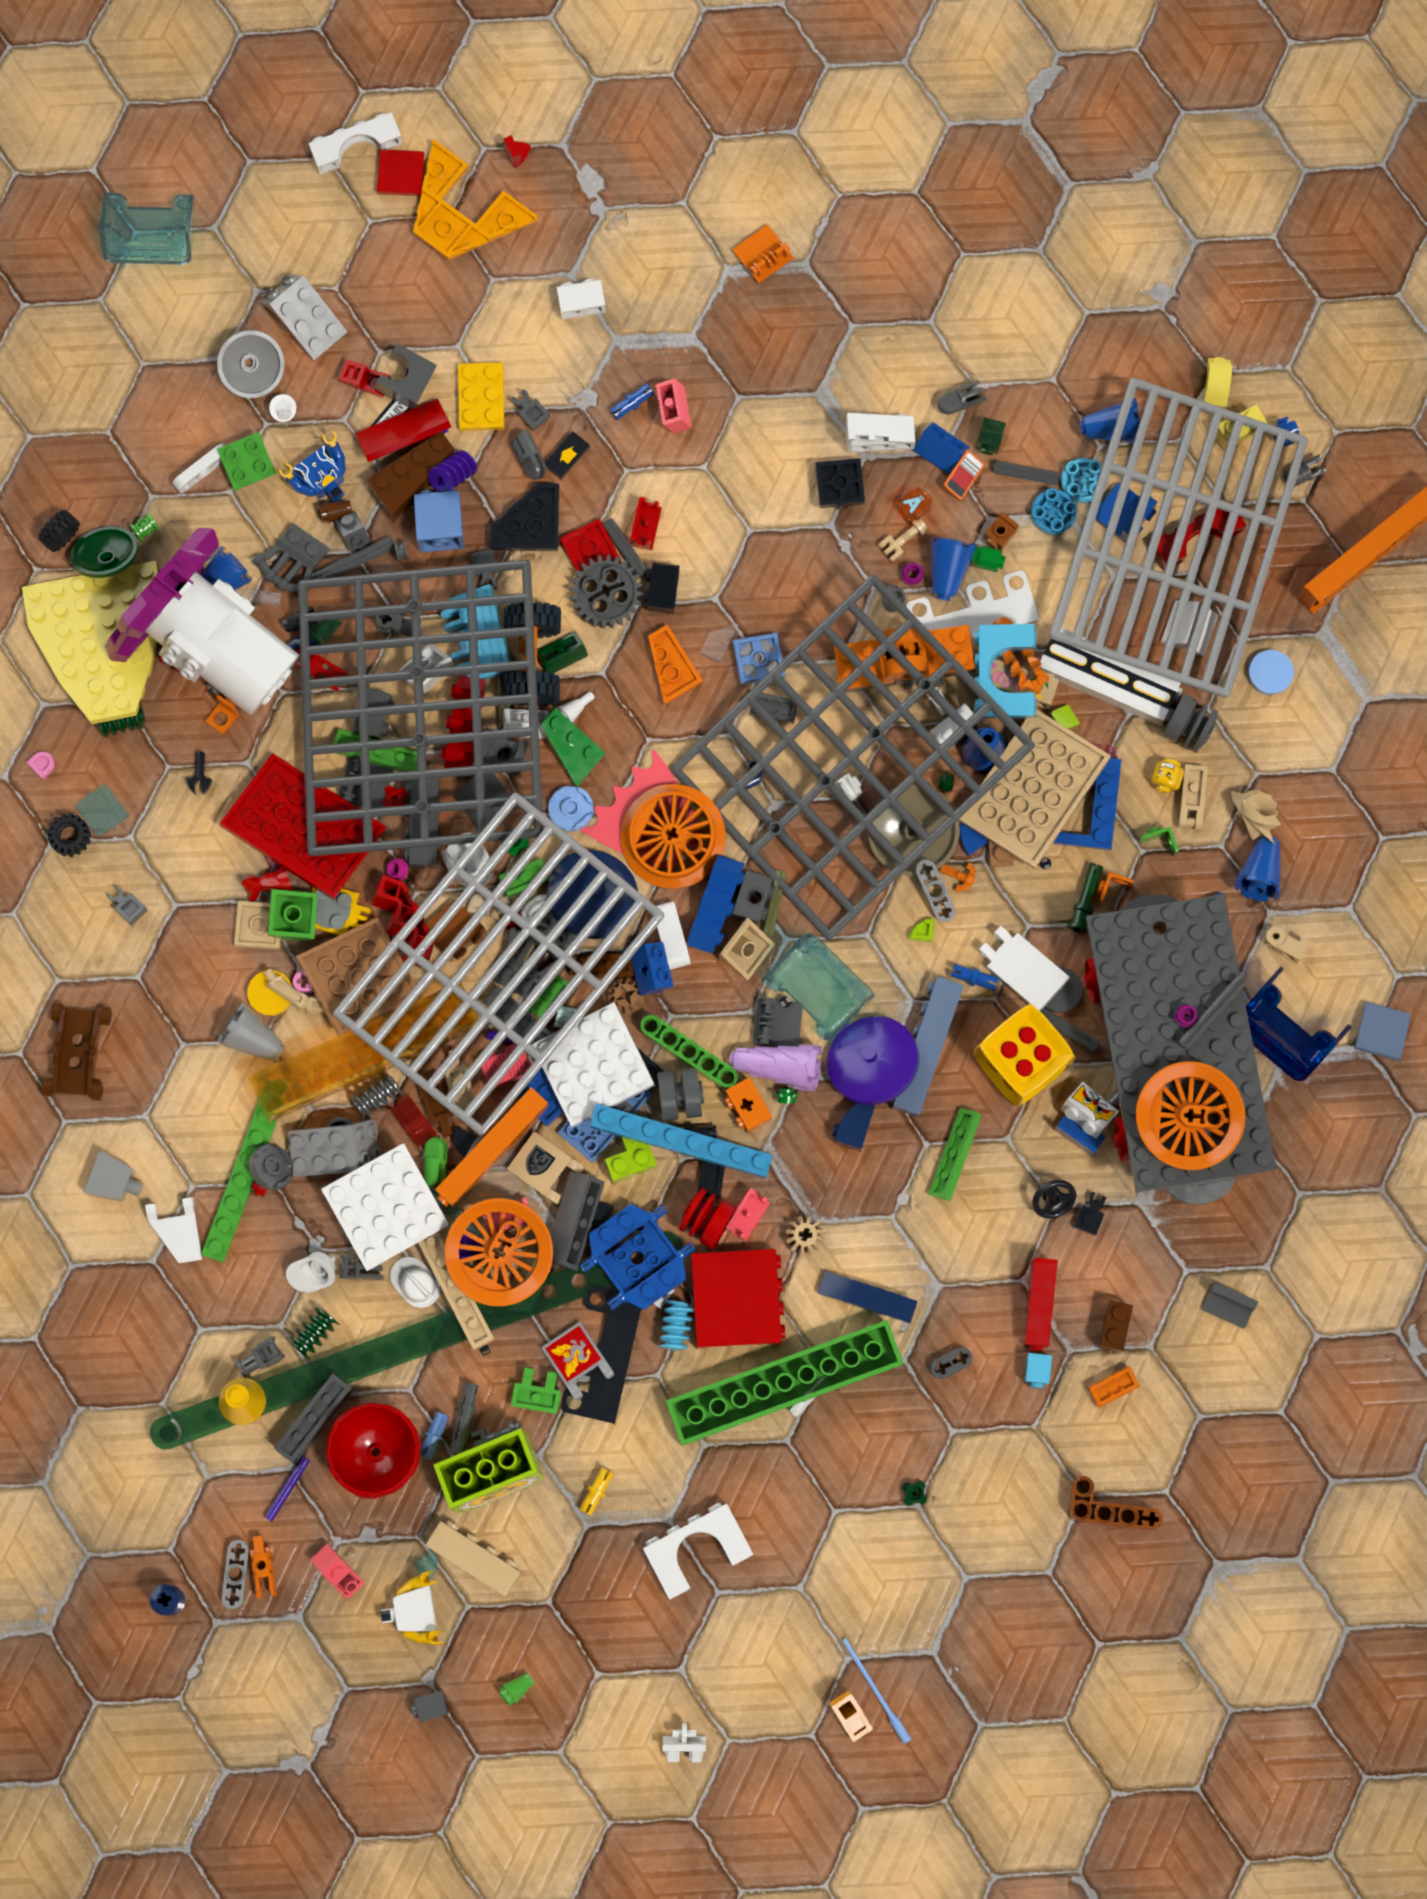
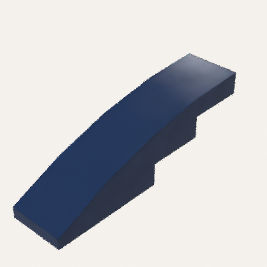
(867, 1297)

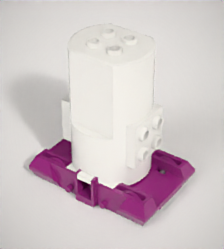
(205, 629)

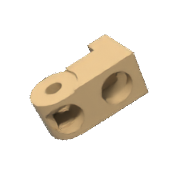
(1285, 945)

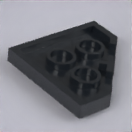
(530, 522)

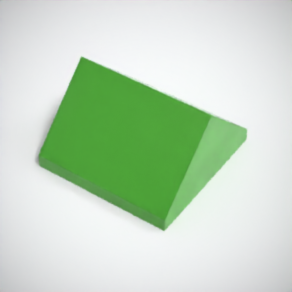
(292, 915)

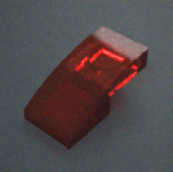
(413, 1121)

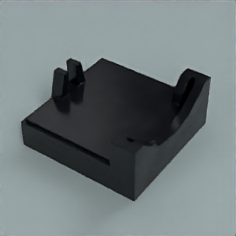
(840, 483)

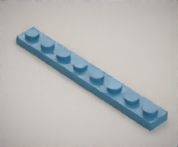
(680, 1141)

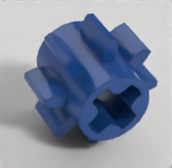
(1284, 423)

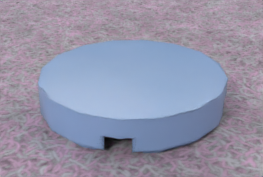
(1271, 672)
(571, 808)

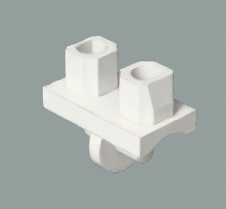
(684, 1741)

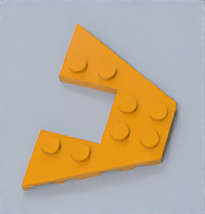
(447, 228)

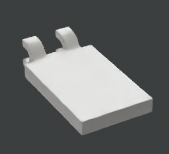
(1024, 969)

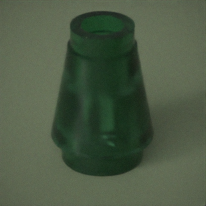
(324, 631)

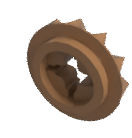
(623, 1006)

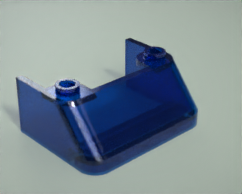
(1284, 1039)

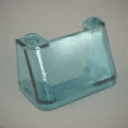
(146, 233)
(822, 983)

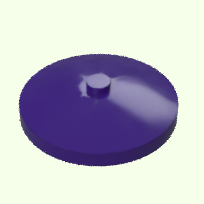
(873, 1060)

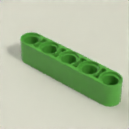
(684, 1042)

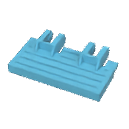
(487, 619)

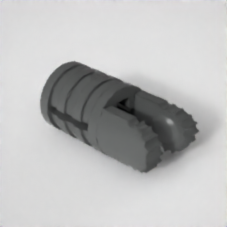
(1304, 472)

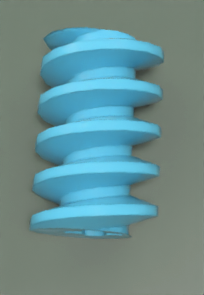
(676, 1326)

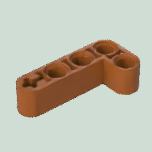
(1114, 1509)

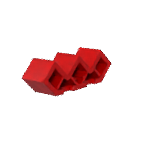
(460, 721)
(394, 897)

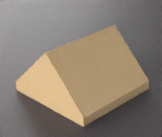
(746, 949)

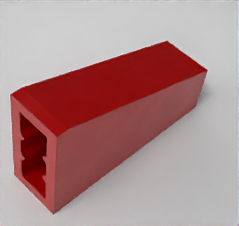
(1040, 1303)

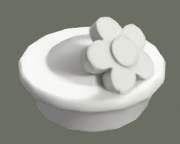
(282, 408)

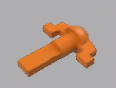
(968, 879)

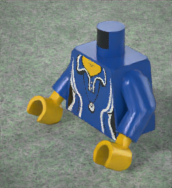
(319, 472)

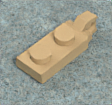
(452, 1078)

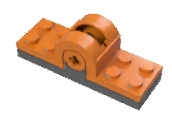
(954, 639)

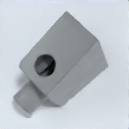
(111, 1179)

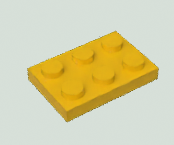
(481, 396)

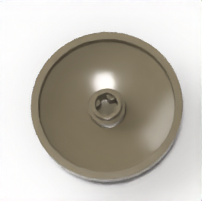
(906, 840)

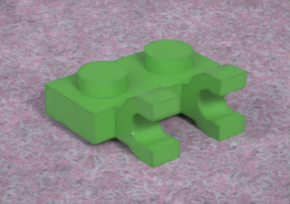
(536, 1397)

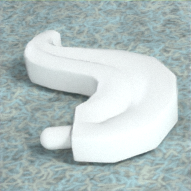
(532, 906)

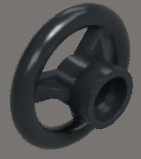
(1052, 1197)

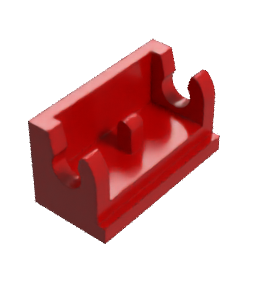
(645, 524)

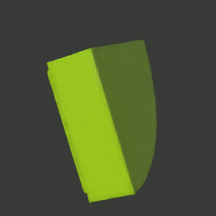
(923, 931)

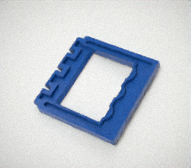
(1103, 812)

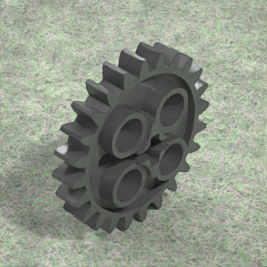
(615, 610)

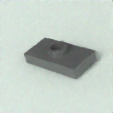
(779, 708)

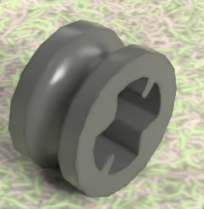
(401, 551)

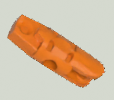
(257, 1556)

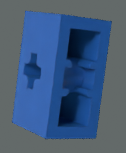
(651, 969)

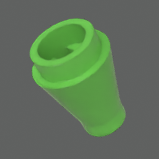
(515, 1689)

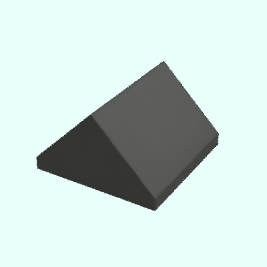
(492, 789)

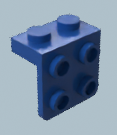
(1127, 513)

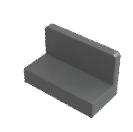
(1229, 1305)

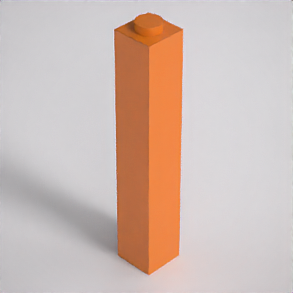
(491, 1148)

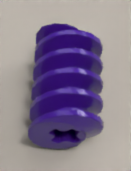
(452, 471)

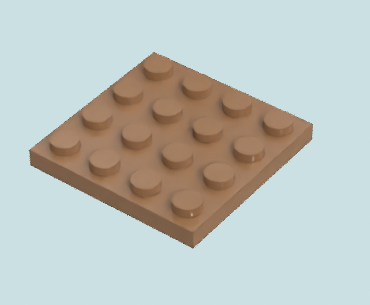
(342, 961)

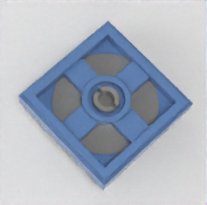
(757, 657)

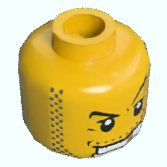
(1167, 775)

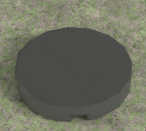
(1068, 995)
(271, 1167)

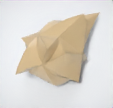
(1257, 812)

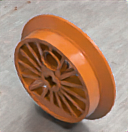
(638, 818)
(1149, 1115)
(480, 1286)

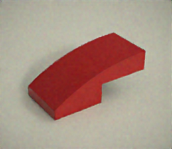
(360, 377)

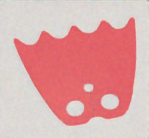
(611, 818)

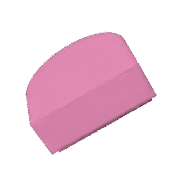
(42, 764)

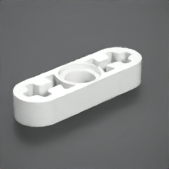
(198, 470)

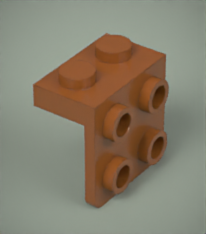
(453, 929)

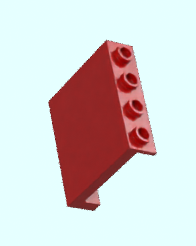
(737, 1298)

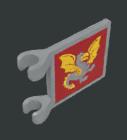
(574, 1356)

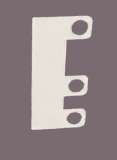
(1018, 607)

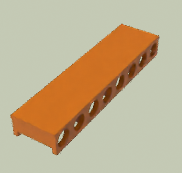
(1365, 553)

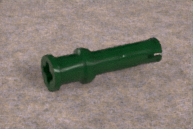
(1083, 907)

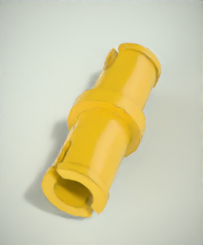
(596, 1491)

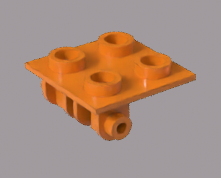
(763, 253)

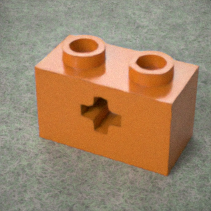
(747, 1092)

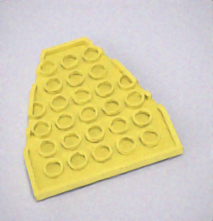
(72, 626)

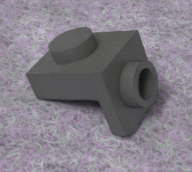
(352, 531)

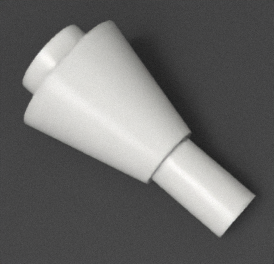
(573, 709)

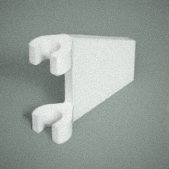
(178, 1232)

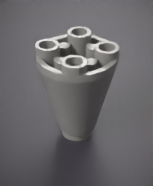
(251, 1035)

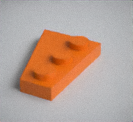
(672, 665)

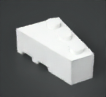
(879, 432)

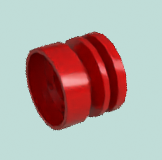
(707, 1218)

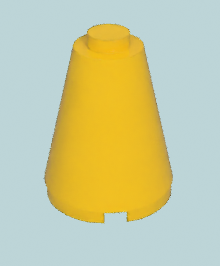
(242, 1401)

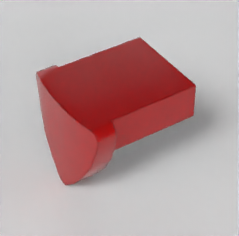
(516, 150)

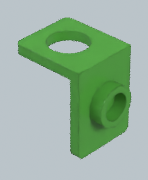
(1157, 832)

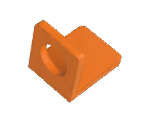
(224, 706)
(1113, 878)

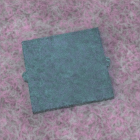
(101, 810)

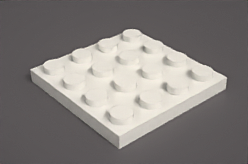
(595, 1065)
(384, 1206)

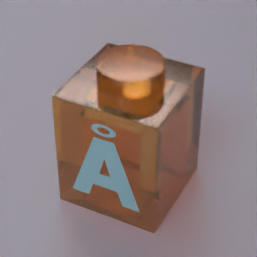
(914, 505)

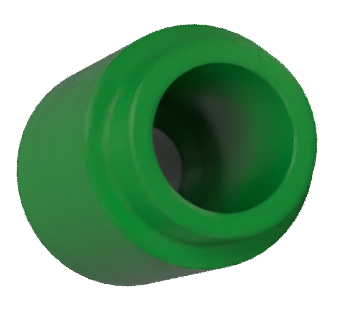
(988, 558)

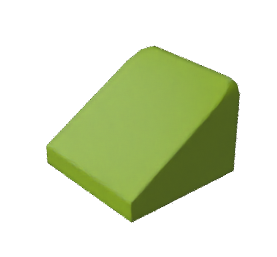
(1065, 717)

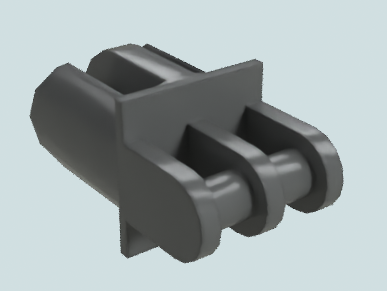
(358, 1267)

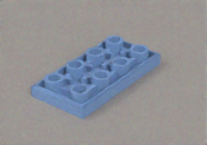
(592, 1141)

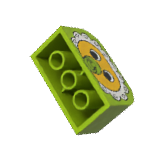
(489, 1472)

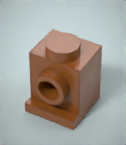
(997, 540)

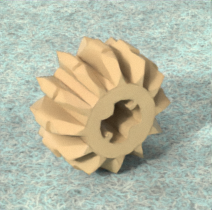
(799, 1229)

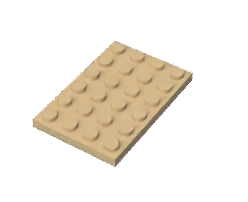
(1039, 793)

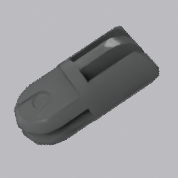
(956, 401)
(529, 455)

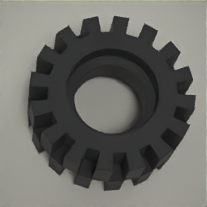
(59, 530)
(62, 823)

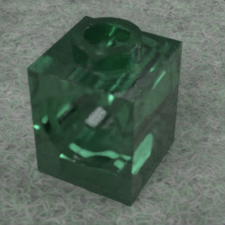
(990, 436)

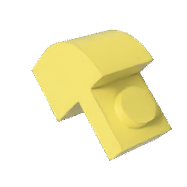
(1218, 381)

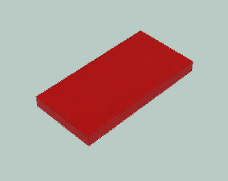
(403, 430)

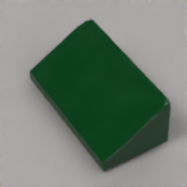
(562, 653)

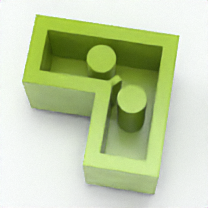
(633, 1162)

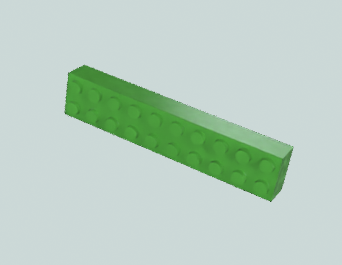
(784, 1382)

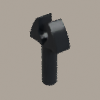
(199, 775)

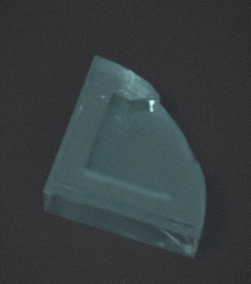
(426, 1564)

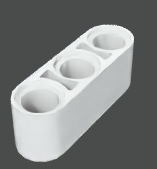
(672, 936)

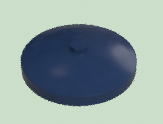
(596, 899)

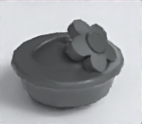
(899, 593)

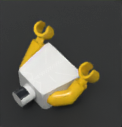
(415, 1611)

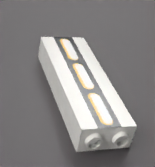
(1112, 681)

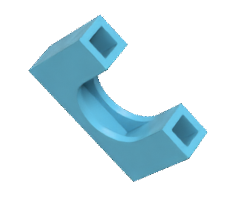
(992, 642)

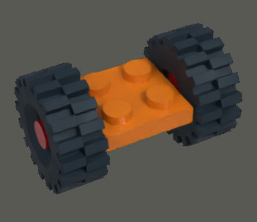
(546, 624)

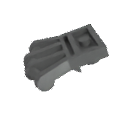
(299, 547)
(514, 965)

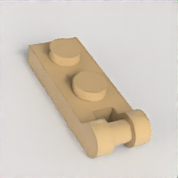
(1193, 796)

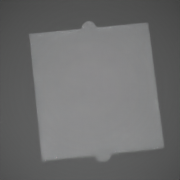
(500, 1178)

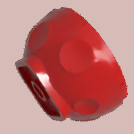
(352, 1444)

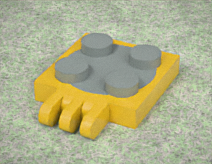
(339, 914)

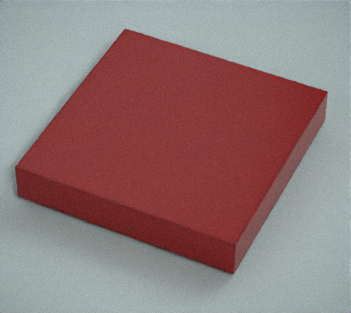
(400, 172)
(588, 543)

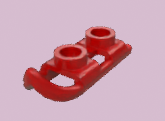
(316, 664)

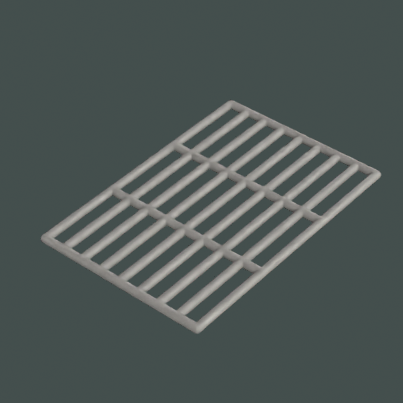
(1166, 579)
(469, 1000)

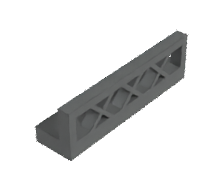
(313, 1419)

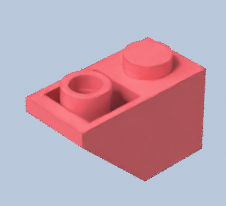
(337, 1571)

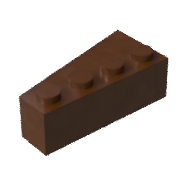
(408, 475)

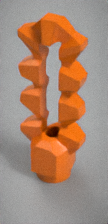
(1032, 662)

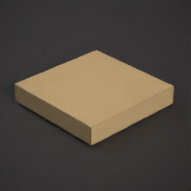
(252, 927)

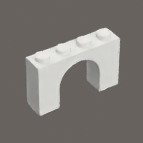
(718, 1523)

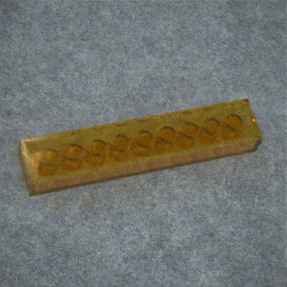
(349, 1059)

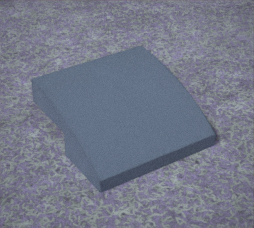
(1382, 1031)

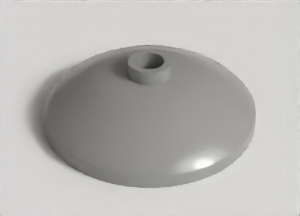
(264, 371)

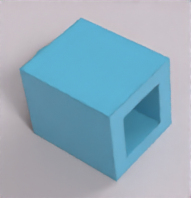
(1037, 1370)

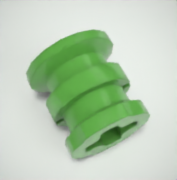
(144, 527)

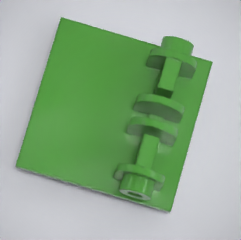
(246, 461)

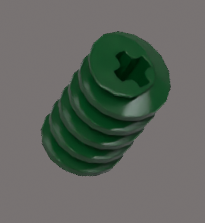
(123, 723)
(313, 1332)

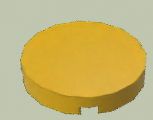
(265, 1000)

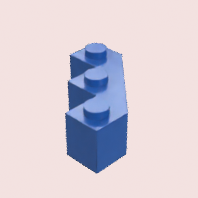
(716, 904)

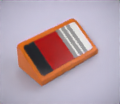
(963, 475)

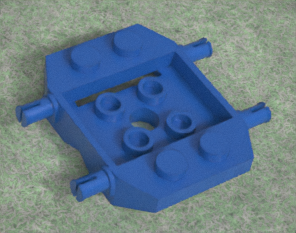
(651, 1244)

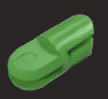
(435, 1161)

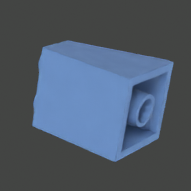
(438, 521)

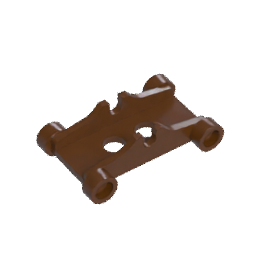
(71, 1023)

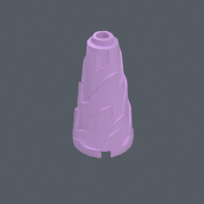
(783, 1064)

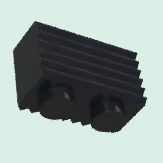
(662, 588)

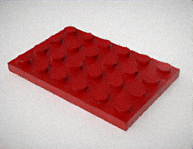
(273, 822)

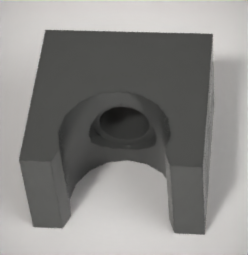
(417, 375)
(518, 752)

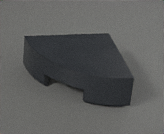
(463, 1140)

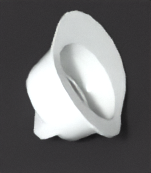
(311, 1272)
(415, 1282)

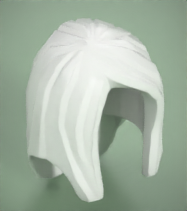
(455, 851)

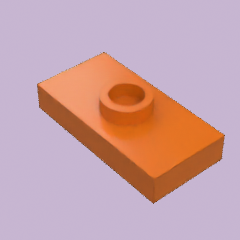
(1113, 1387)

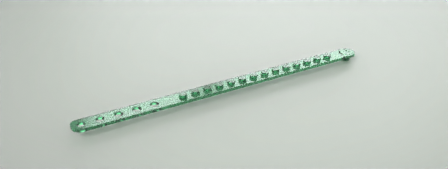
(377, 1356)

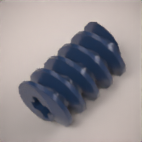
(174, 1606)

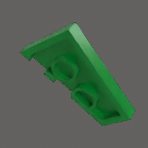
(572, 746)

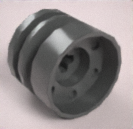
(1190, 723)

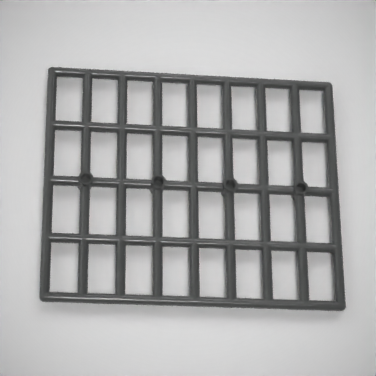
(419, 707)
(875, 733)

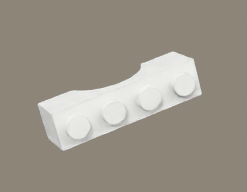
(380, 131)

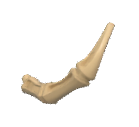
(293, 996)

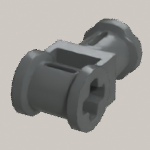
(395, 625)
(260, 1357)

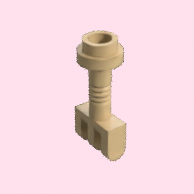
(894, 545)

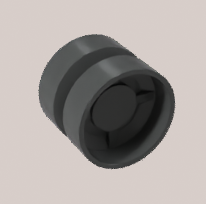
(686, 1094)

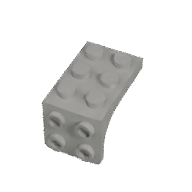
(304, 314)
(333, 1148)

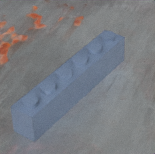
(930, 1041)

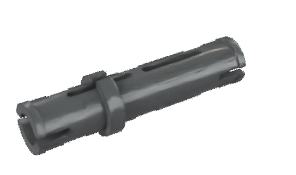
(464, 1418)

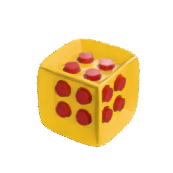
(1023, 1055)

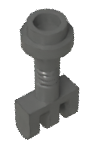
(486, 1438)

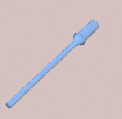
(894, 1720)

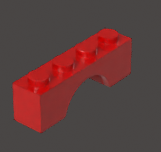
(1193, 529)

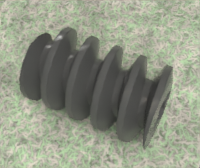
(375, 1095)

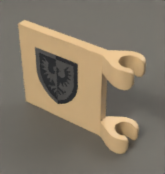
(541, 1164)

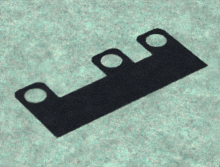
(616, 1347)

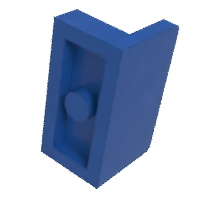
(940, 448)
(1076, 1135)

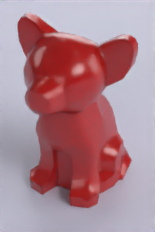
(274, 880)

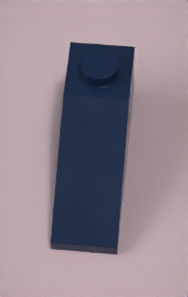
(853, 1127)

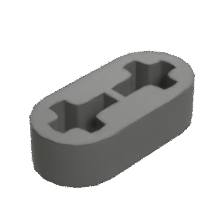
(954, 1368)

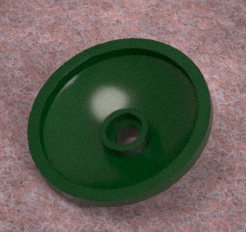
(104, 552)

